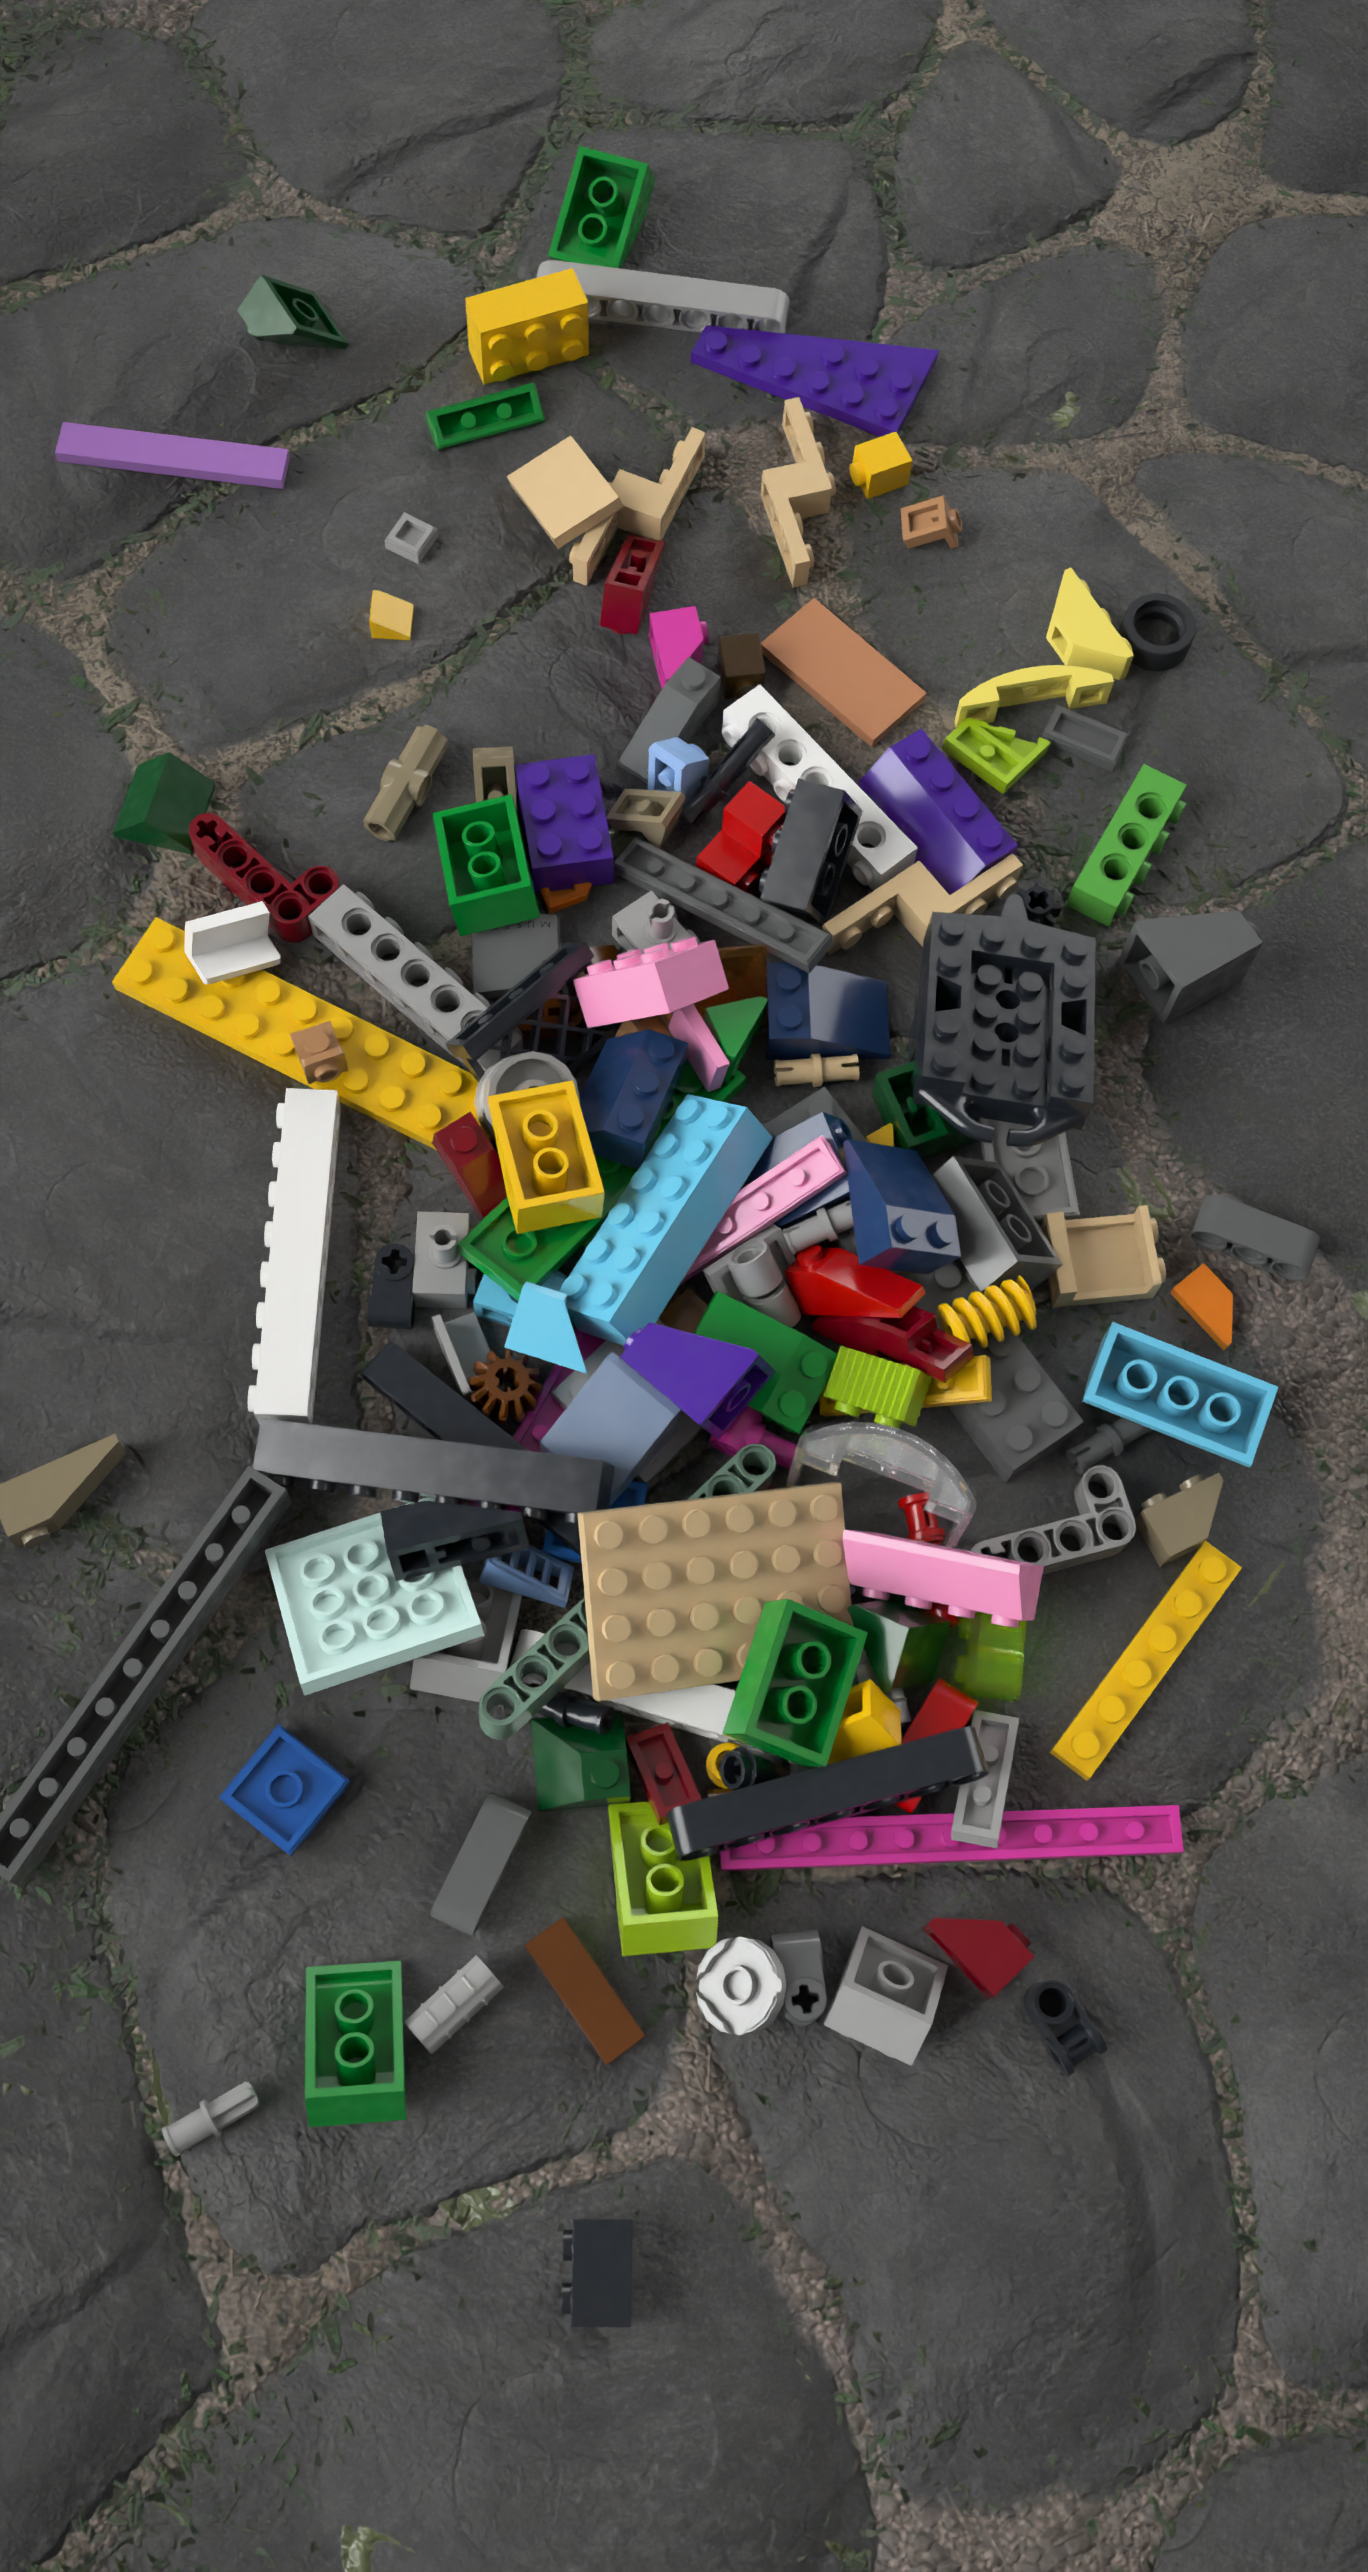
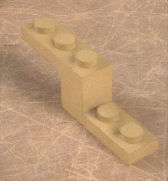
(797, 491)
(646, 505)
(915, 896)

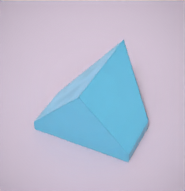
(544, 1328)

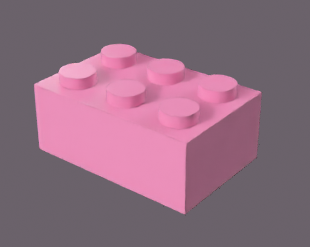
(650, 982)

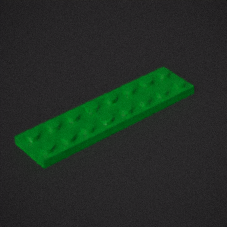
(538, 1254)

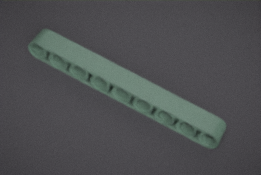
(572, 1628)

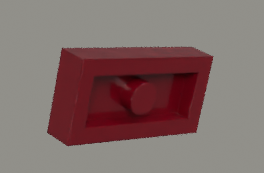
(661, 1770)

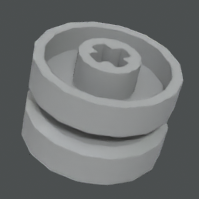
(517, 1074)

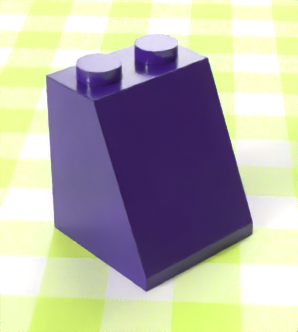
(698, 1373)

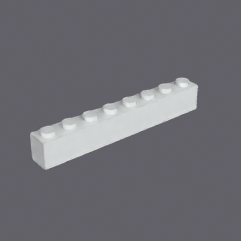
(297, 1257)

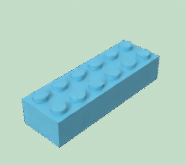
(664, 1218)

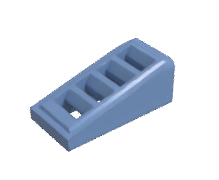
(509, 1578)

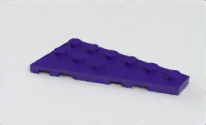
(843, 379)

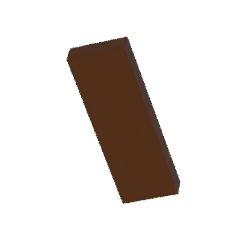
(584, 1991)

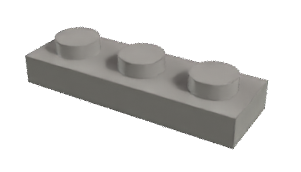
(983, 1801)

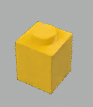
(880, 465)

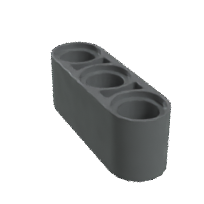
(1255, 1237)
(481, 1864)

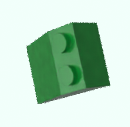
(602, 209)
(799, 1361)
(354, 2044)

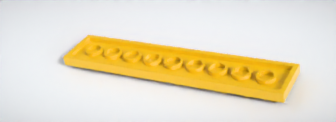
(260, 1011)

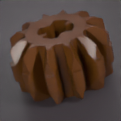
(509, 1370)

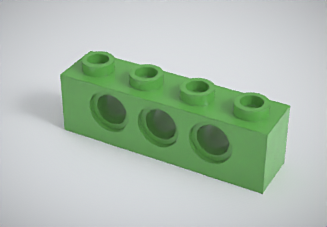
(1151, 795)

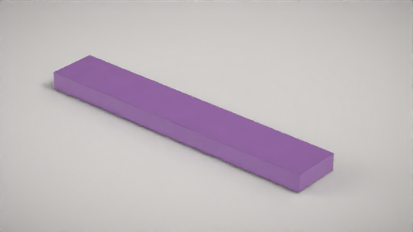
(172, 455)

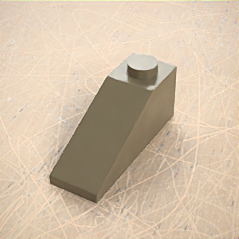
(51, 1494)

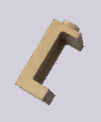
(1104, 1258)

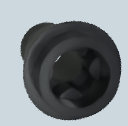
(750, 1767)

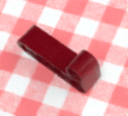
(258, 874)

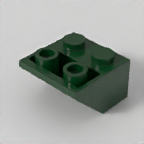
(914, 1125)

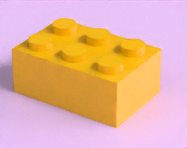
(528, 326)

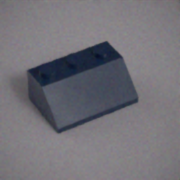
(631, 1094)

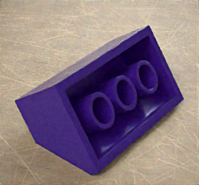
(937, 812)

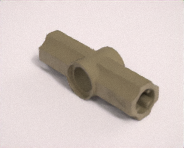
(405, 783)

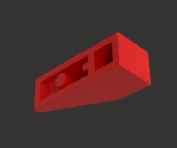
(836, 1285)

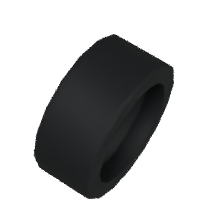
(1167, 609)

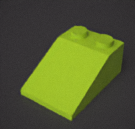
(658, 1898)

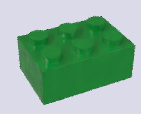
(485, 865)
(795, 1683)

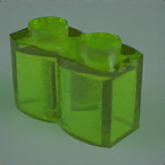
(991, 1659)

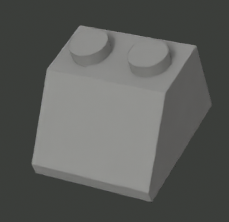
(887, 1996)

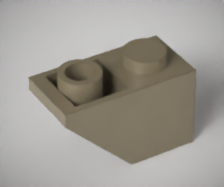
(1181, 1521)

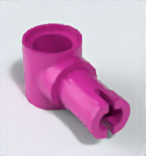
(749, 1430)

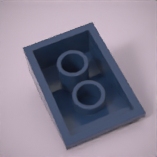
(824, 1014)
(898, 1210)

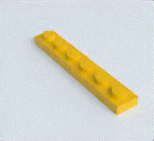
(1145, 1661)

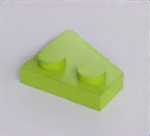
(993, 752)

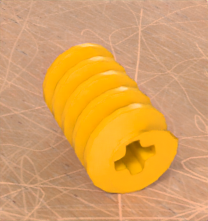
(989, 1312)

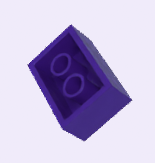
(564, 823)

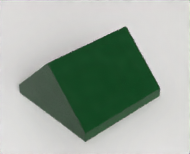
(163, 803)
(900, 1642)

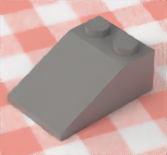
(474, 1665)

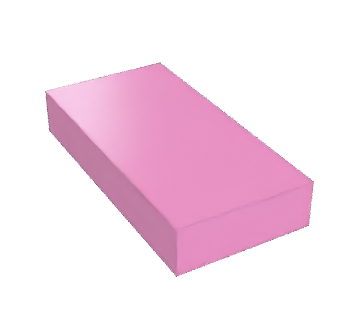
(703, 1050)

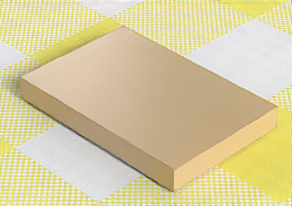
(565, 492)

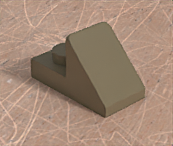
(649, 812)

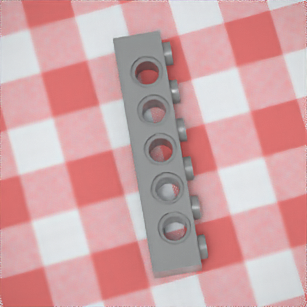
(347, 912)

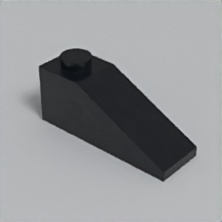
(447, 1535)

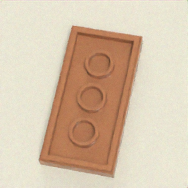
(843, 672)

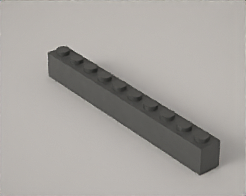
(137, 1673)

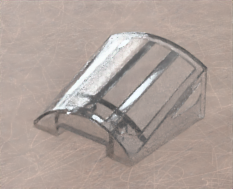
(894, 1455)

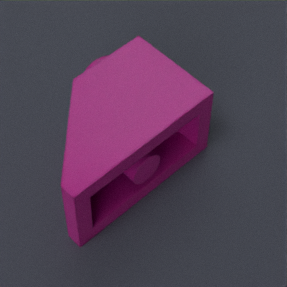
(676, 637)

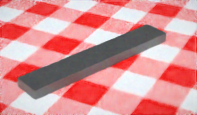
(723, 904)

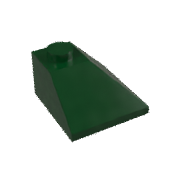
(289, 316)
(579, 1766)

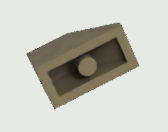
(494, 773)

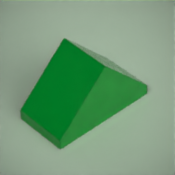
(735, 1028)

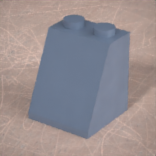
(615, 1421)

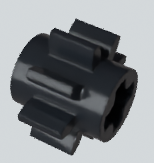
(1040, 905)

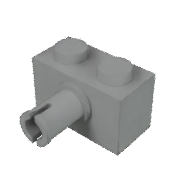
(647, 924)
(440, 1272)

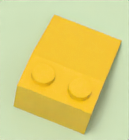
(546, 1157)

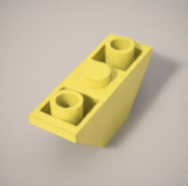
(1084, 631)

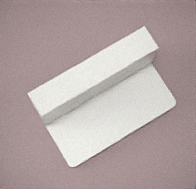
(230, 943)

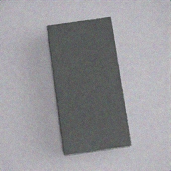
(1085, 738)

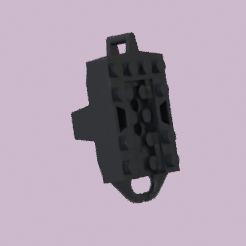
(995, 1025)

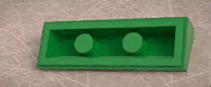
(485, 416)

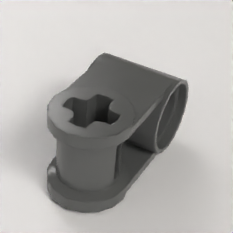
(803, 1969)

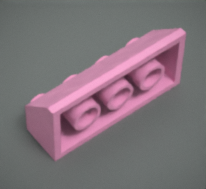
(943, 1576)

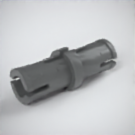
(1106, 1442)

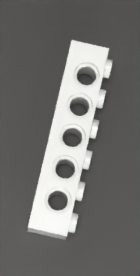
(892, 848)

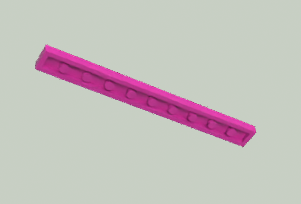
(928, 1839)

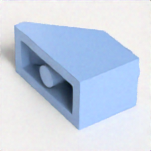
(676, 766)

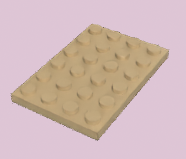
(686, 1581)

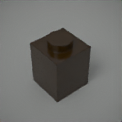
(740, 664)

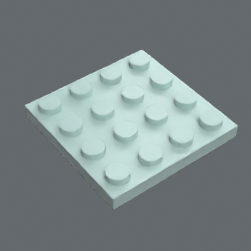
(351, 1613)

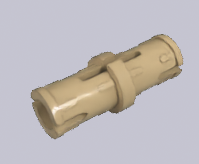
(816, 1070)

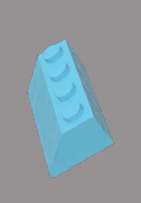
(1179, 1394)

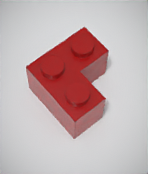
(746, 838)

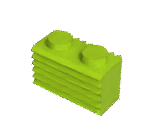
(878, 1387)

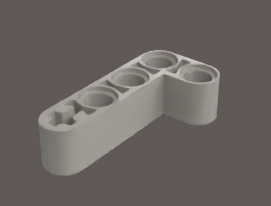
(1085, 1528)

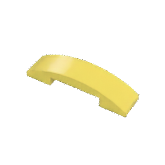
(1077, 684)

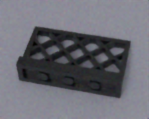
(528, 998)

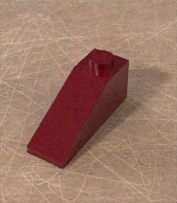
(631, 584)
(472, 1163)

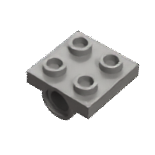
(757, 1276)

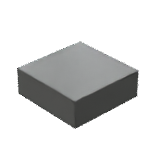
(411, 538)

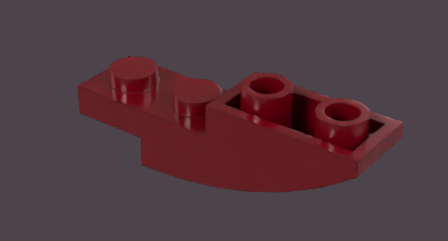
(908, 1339)

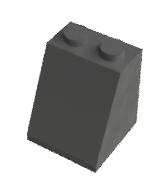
(1188, 958)

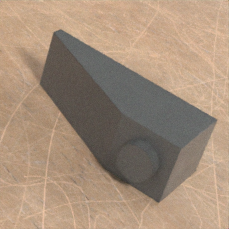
(675, 713)

